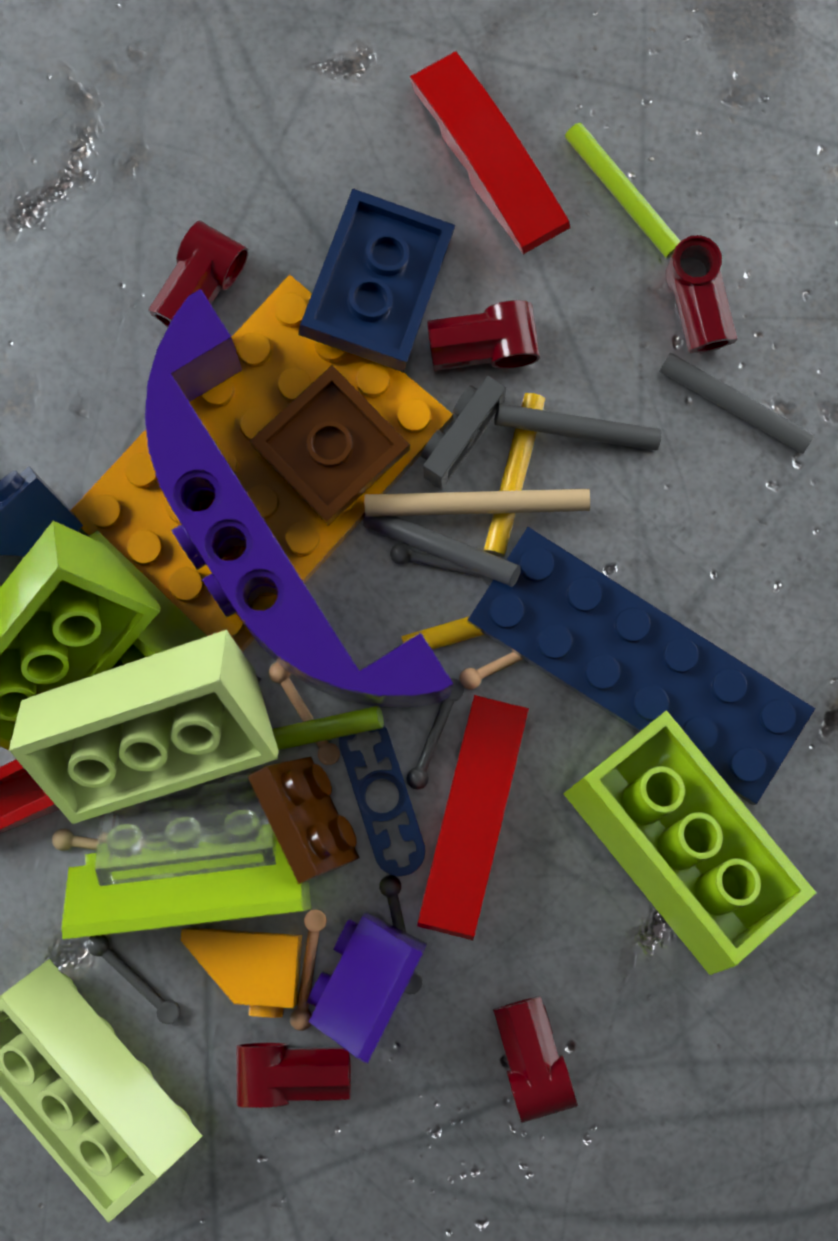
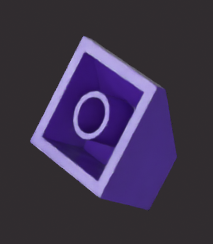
(366, 984)

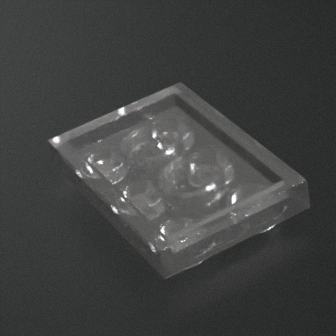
(186, 833)

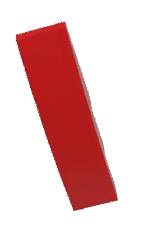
(490, 152)
(473, 818)

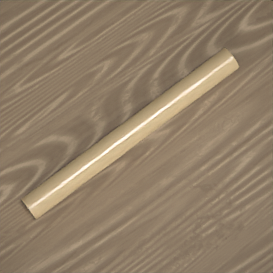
(477, 502)

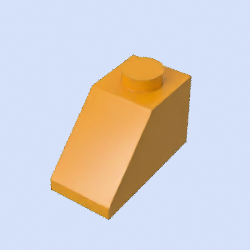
(250, 966)

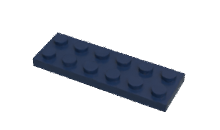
(640, 663)

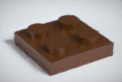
(330, 445)
(304, 817)

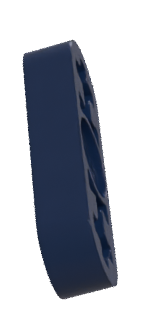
(382, 841)

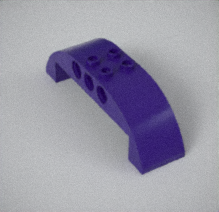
(191, 469)

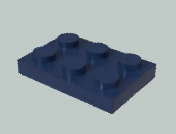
(376, 280)

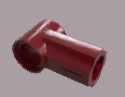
(204, 262)
(702, 299)
(499, 336)
(536, 1071)
(277, 1074)

